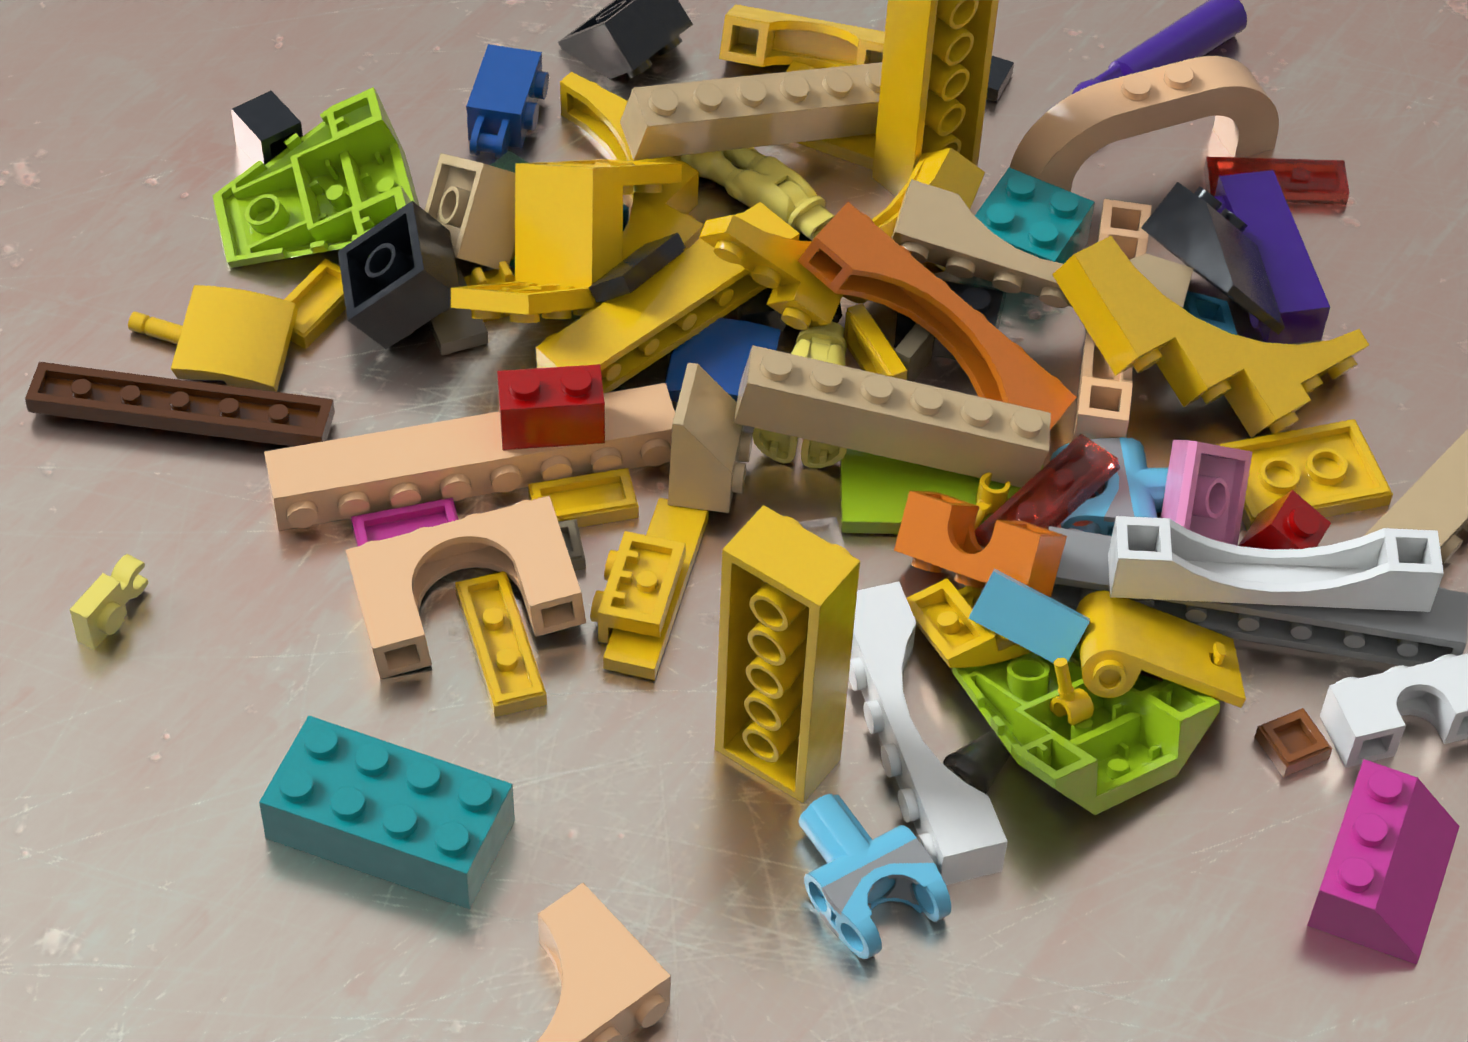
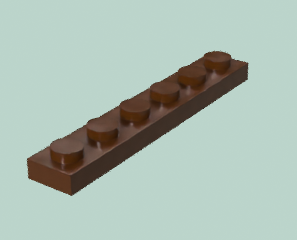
(179, 405)

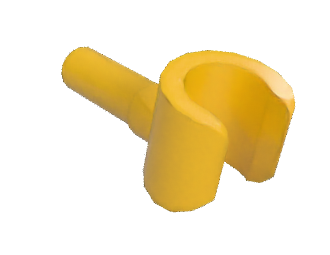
(989, 499)
(1071, 701)

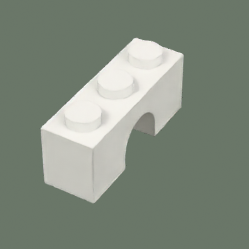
(1367, 711)

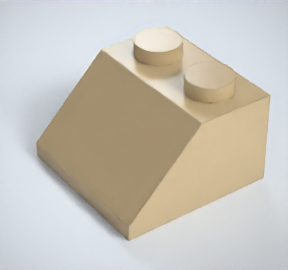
(477, 209)
(706, 446)

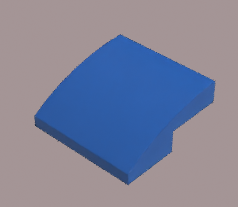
(721, 352)

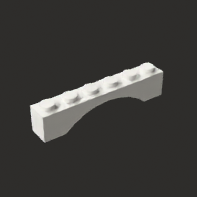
(1370, 572)
(949, 815)

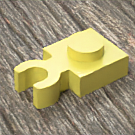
(103, 606)

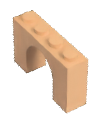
(513, 539)

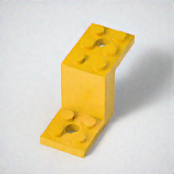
(564, 236)

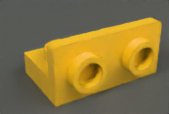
(638, 585)

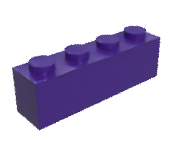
(1294, 282)

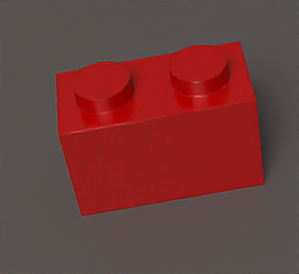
(551, 407)

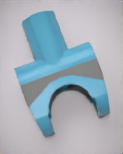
(1129, 492)
(866, 874)

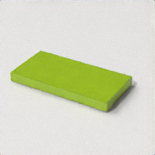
(878, 487)

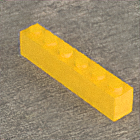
(661, 313)

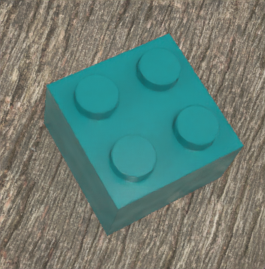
(1037, 216)

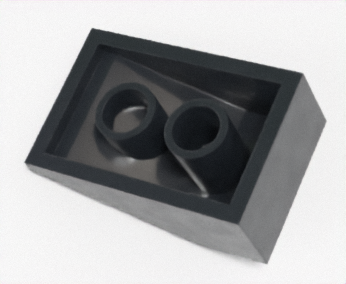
(1216, 250)

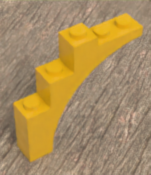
(651, 213)
(774, 258)
(1143, 328)

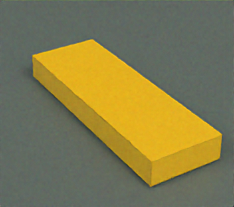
(500, 644)

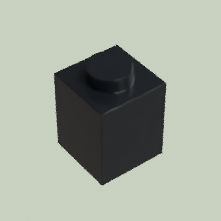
(263, 126)

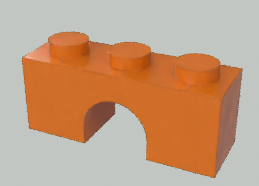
(942, 535)

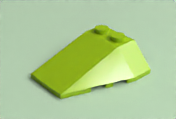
(319, 188)
(1100, 761)

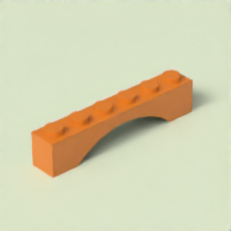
(866, 263)

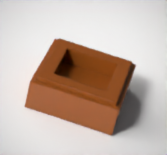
(1293, 742)

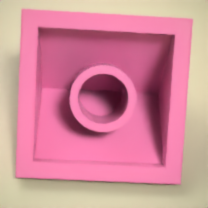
(1207, 489)

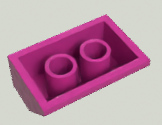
(1386, 864)

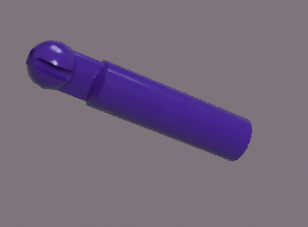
(1184, 39)

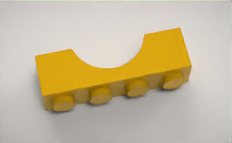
(778, 38)

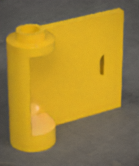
(1136, 637)

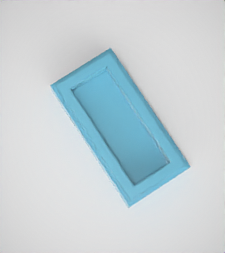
(1028, 617)

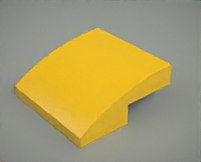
(234, 337)
(944, 620)

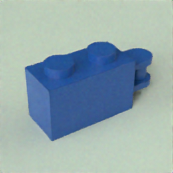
(505, 99)

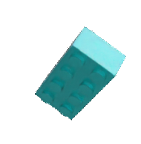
(388, 811)

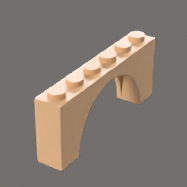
(603, 972)

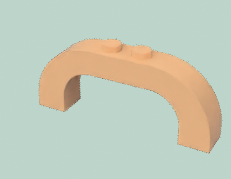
(1145, 103)

